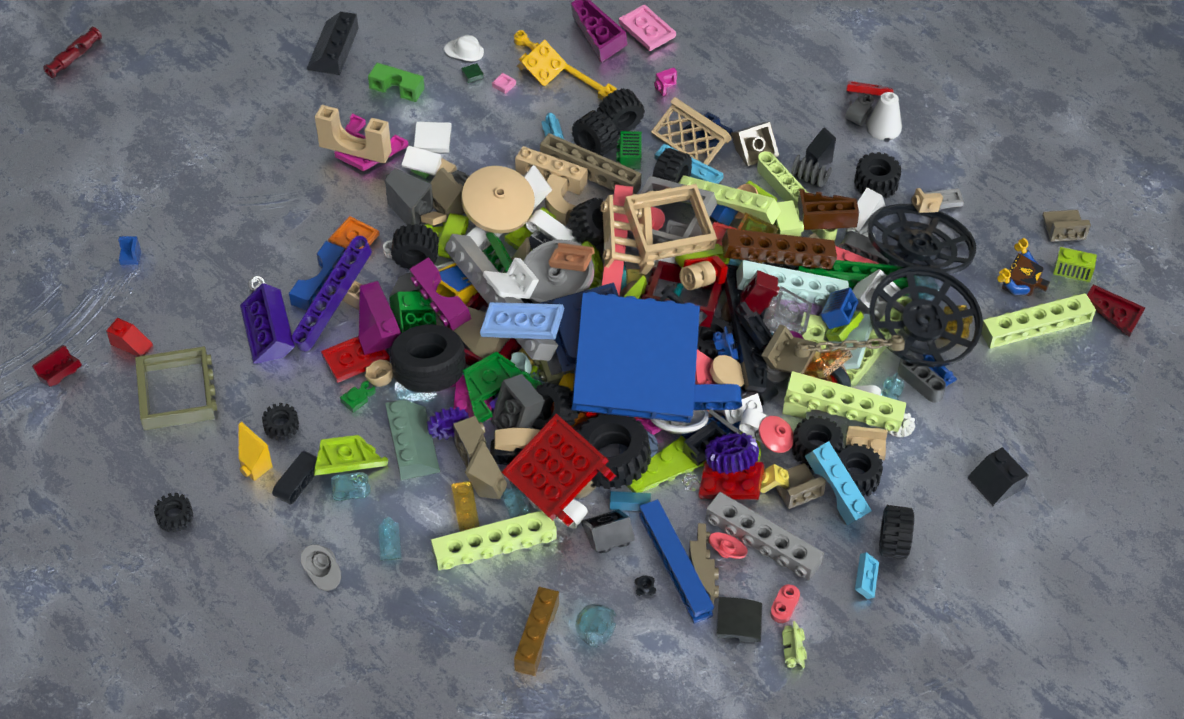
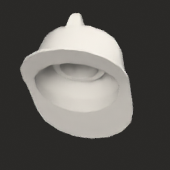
(464, 48)

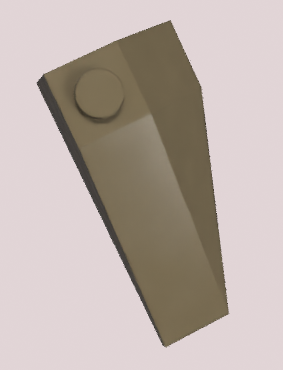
(471, 336)

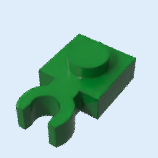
(356, 398)

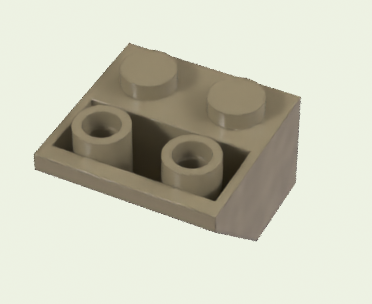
(446, 193)

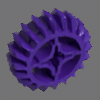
(732, 453)

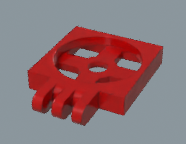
(867, 88)

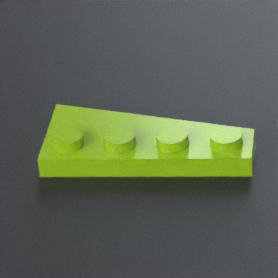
(665, 466)

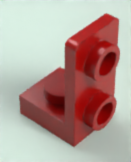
(719, 266)

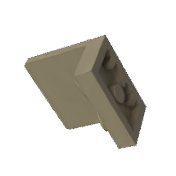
(1066, 225)
(802, 486)

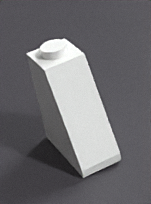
(868, 205)

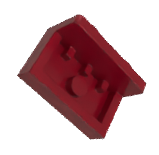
(56, 366)

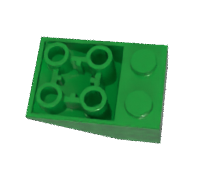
(411, 310)

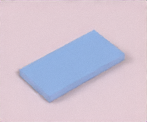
(522, 320)

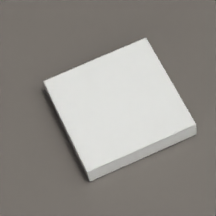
(433, 136)

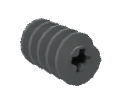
(810, 172)

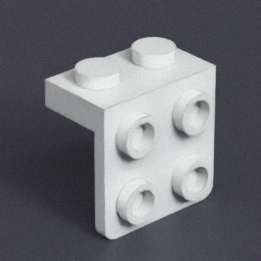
(516, 283)

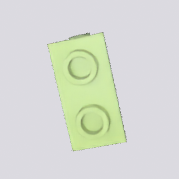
(796, 653)

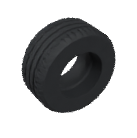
(427, 358)

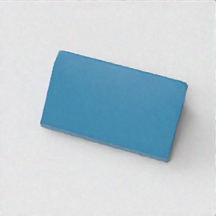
(628, 500)

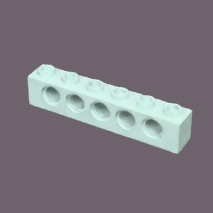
(806, 285)

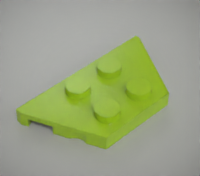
(346, 454)

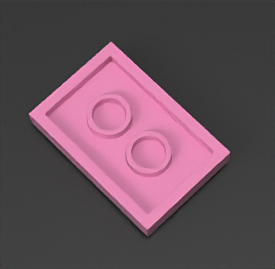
(647, 27)

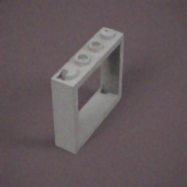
(694, 229)

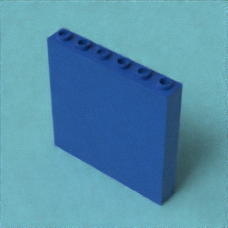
(636, 357)

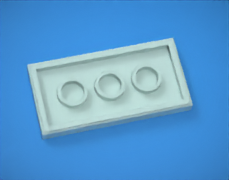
(860, 334)

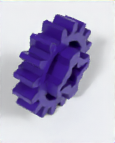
(442, 423)

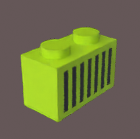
(1075, 264)

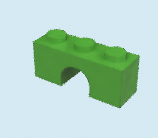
(384, 76)

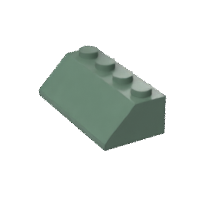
(411, 439)

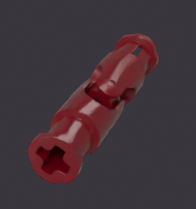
(71, 53)

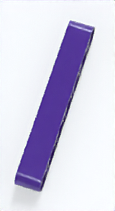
(331, 302)

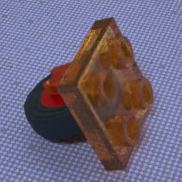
(831, 367)

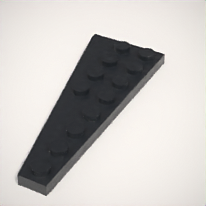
(750, 357)

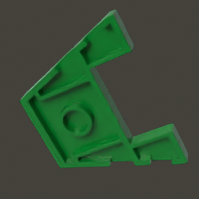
(485, 381)

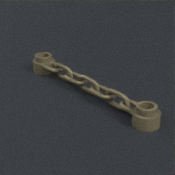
(803, 350)

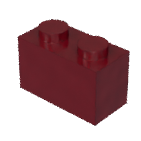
(760, 291)

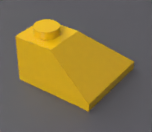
(253, 453)

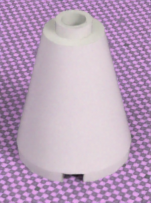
(885, 118)

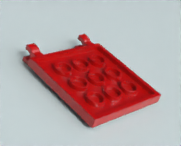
(556, 468)

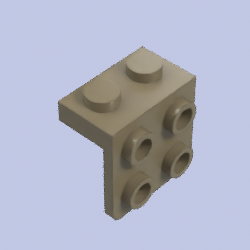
(780, 352)

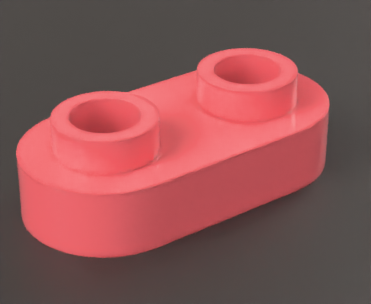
(786, 602)

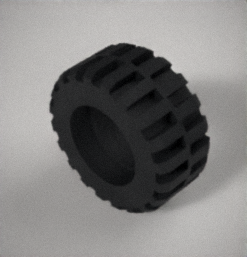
(619, 430)

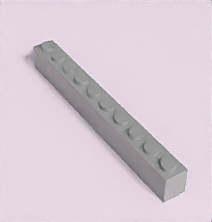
(473, 264)

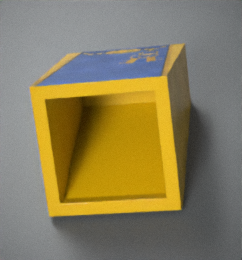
(455, 284)

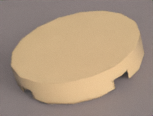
(726, 371)

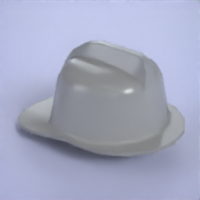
(321, 567)

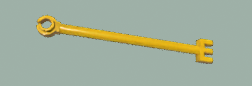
(521, 38)

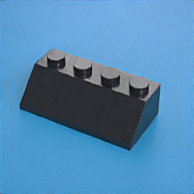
(334, 44)

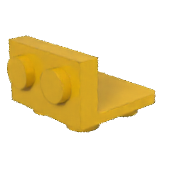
(542, 62)

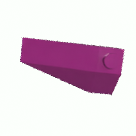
(376, 320)

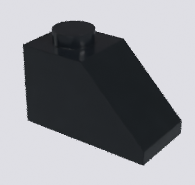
(821, 148)

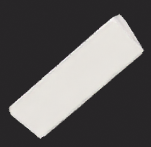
(421, 160)

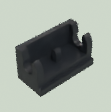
(696, 445)

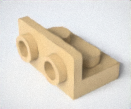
(871, 437)

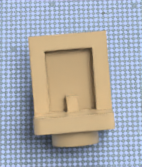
(926, 202)

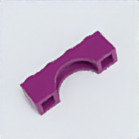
(451, 309)

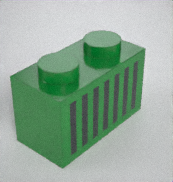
(630, 149)

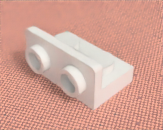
(749, 400)

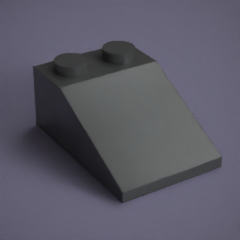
(517, 404)

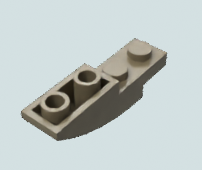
(702, 563)

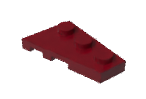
(1116, 309)

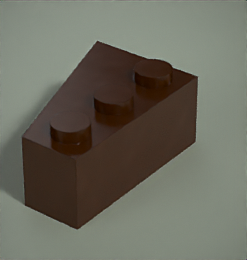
(827, 212)

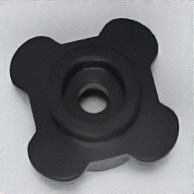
(645, 580)

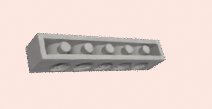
(775, 536)

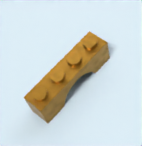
(535, 631)

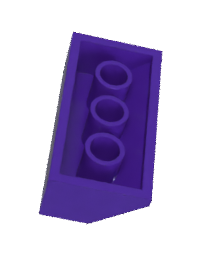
(267, 324)

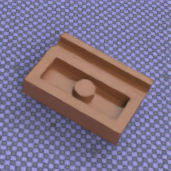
(571, 257)

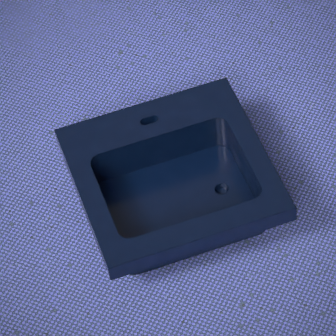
(568, 328)

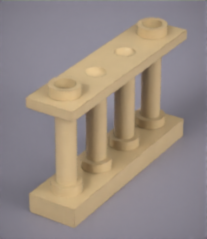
(610, 239)

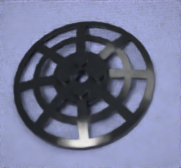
(921, 244)
(928, 310)

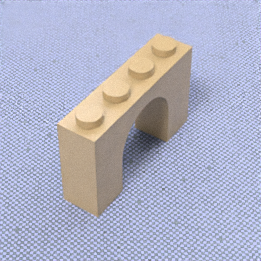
(334, 137)

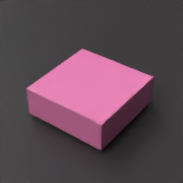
(504, 83)

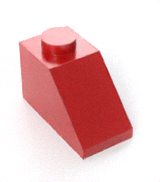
(128, 338)

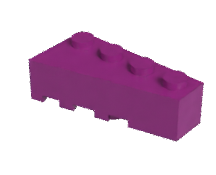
(599, 29)

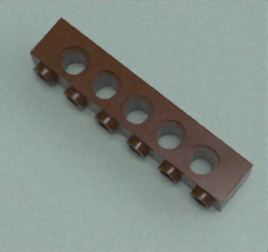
(779, 248)

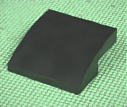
(739, 619)

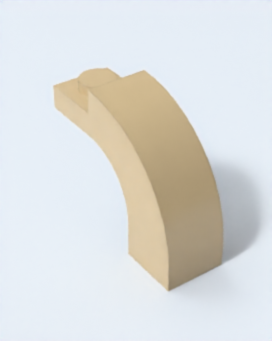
(554, 200)

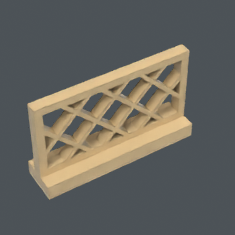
(696, 119)

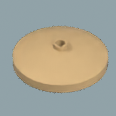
(497, 199)

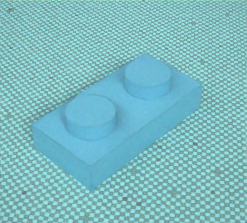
(867, 575)

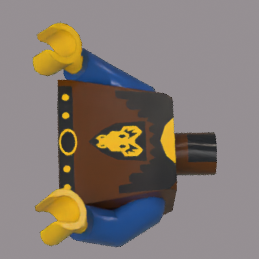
(1024, 273)

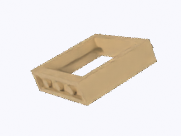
(677, 247)

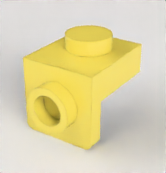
(773, 477)

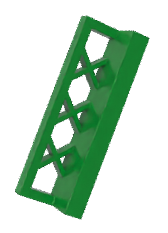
(499, 253)

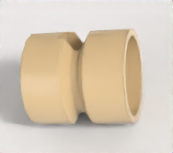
(697, 275)

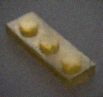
(465, 506)

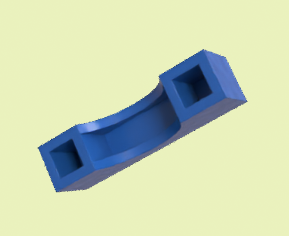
(306, 290)

